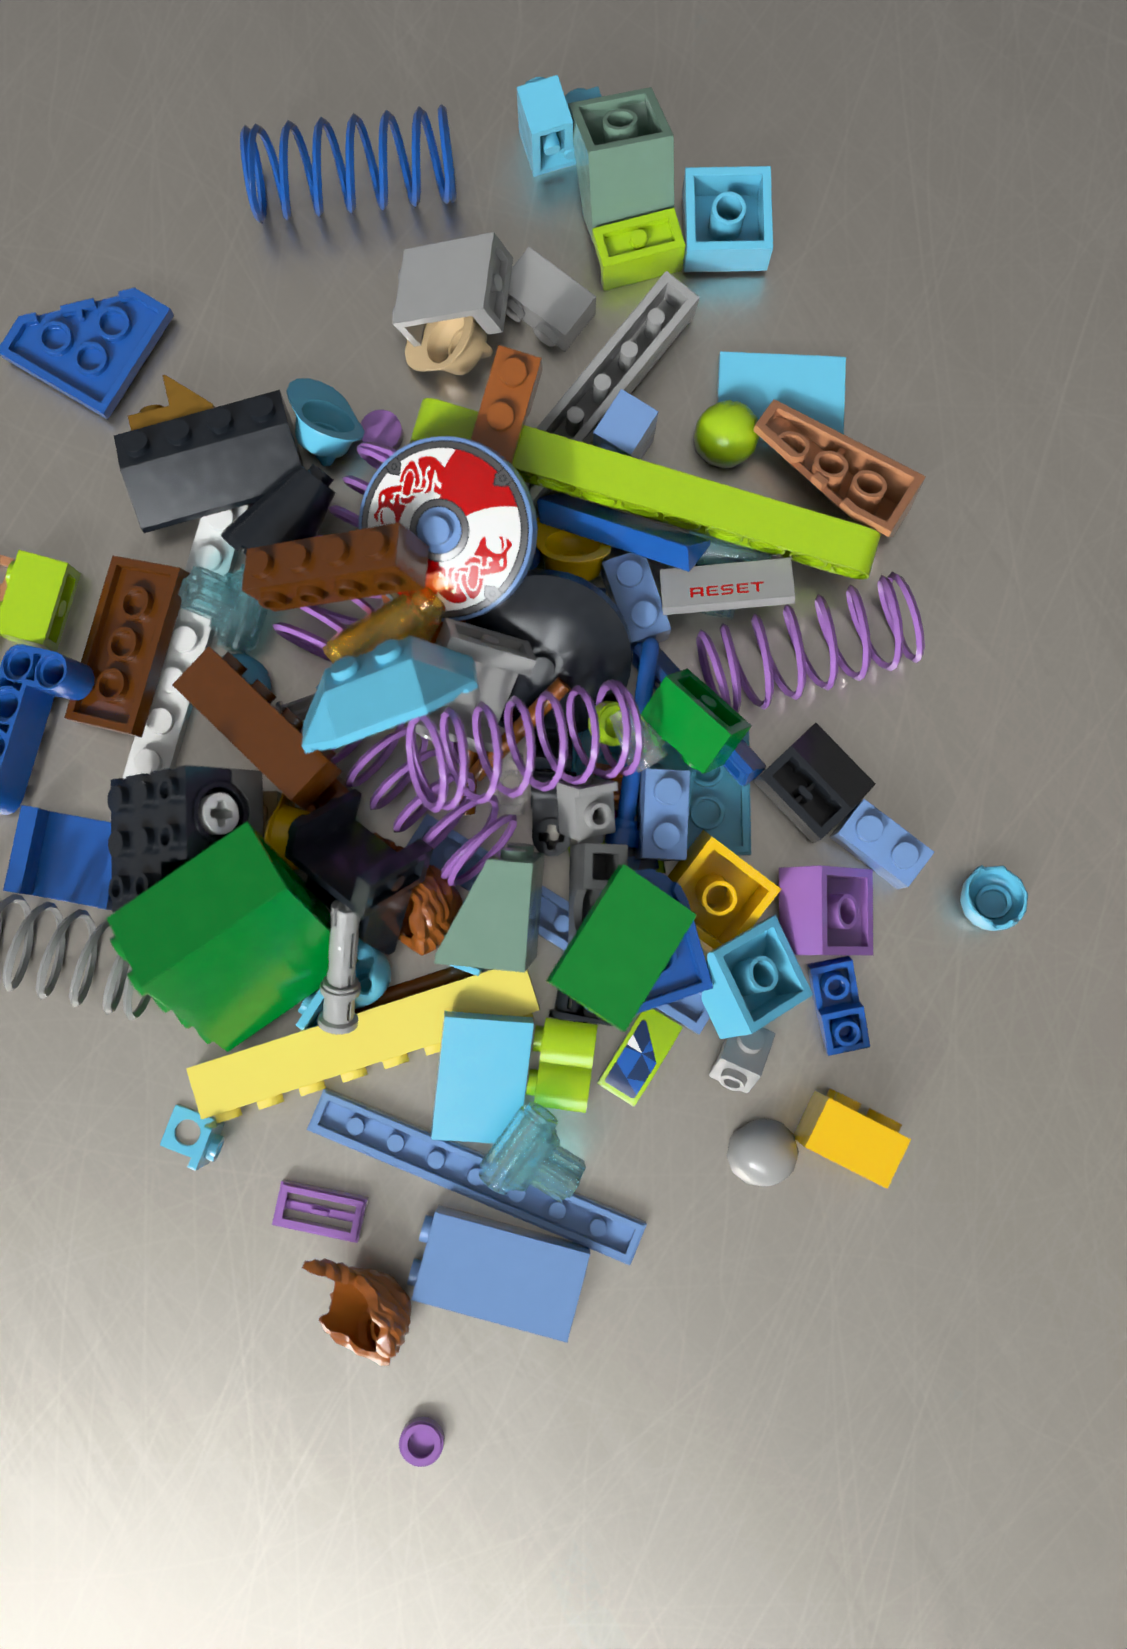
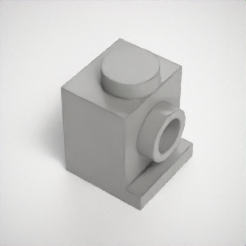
(586, 809)

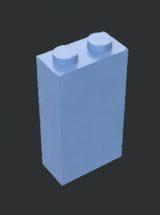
(499, 1273)

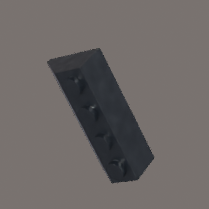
(207, 460)

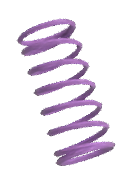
(371, 453)
(856, 607)
(446, 759)
(446, 824)

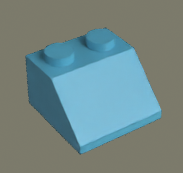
(753, 980)

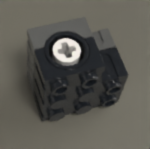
(172, 818)

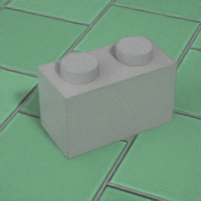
(548, 300)

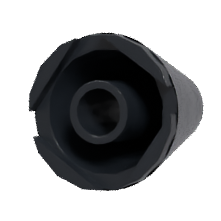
(285, 513)

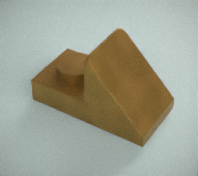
(181, 403)

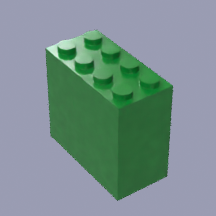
(226, 939)

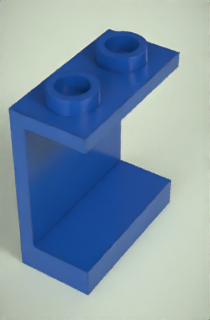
(60, 858)

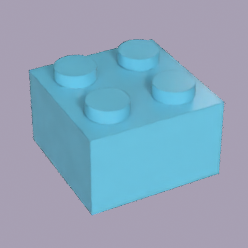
(727, 218)

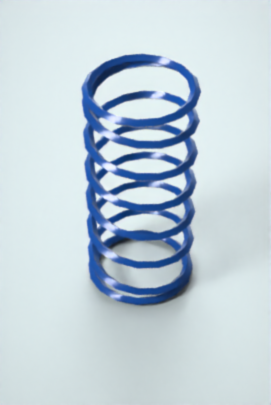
(253, 169)

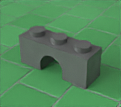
(588, 874)

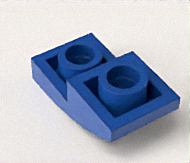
(838, 1005)

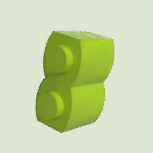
(564, 1064)

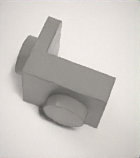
(743, 1060)

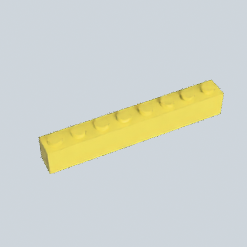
(381, 1035)

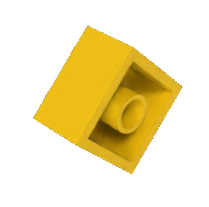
(721, 890)
(856, 1141)

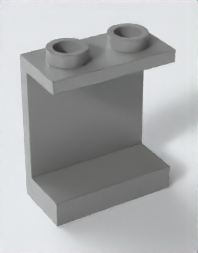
(453, 282)
(498, 663)

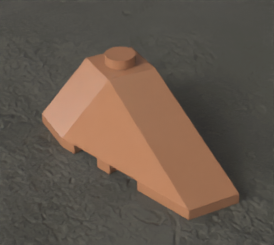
(849, 473)

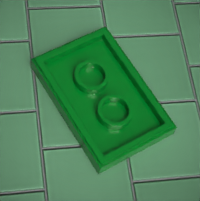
(621, 947)

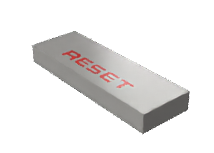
(727, 586)

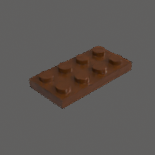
(128, 644)

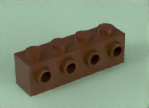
(336, 567)
(256, 726)

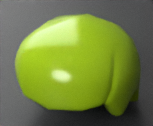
(726, 434)

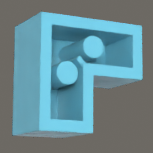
(547, 122)

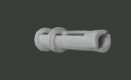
(340, 984)

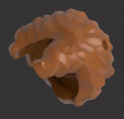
(429, 910)
(365, 1310)

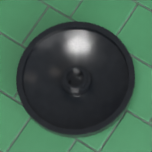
(573, 635)

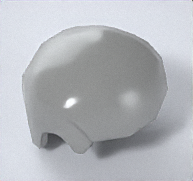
(762, 1152)

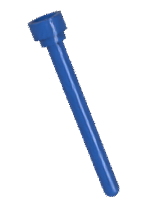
(625, 826)

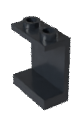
(352, 859)

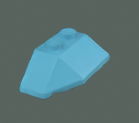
(384, 690)

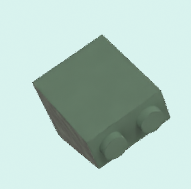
(622, 156)
(500, 914)

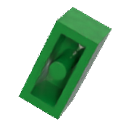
(695, 721)

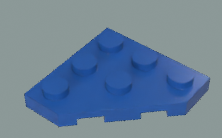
(89, 346)

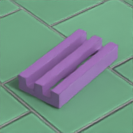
(356, 1217)

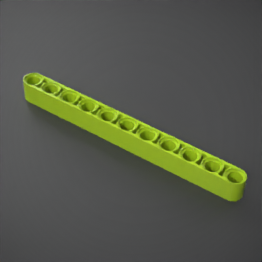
(672, 496)

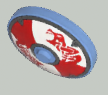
(467, 511)

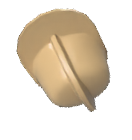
(449, 346)

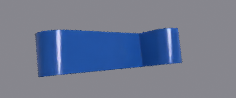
(27, 690)

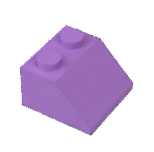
(827, 909)

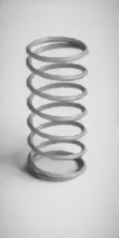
(117, 976)

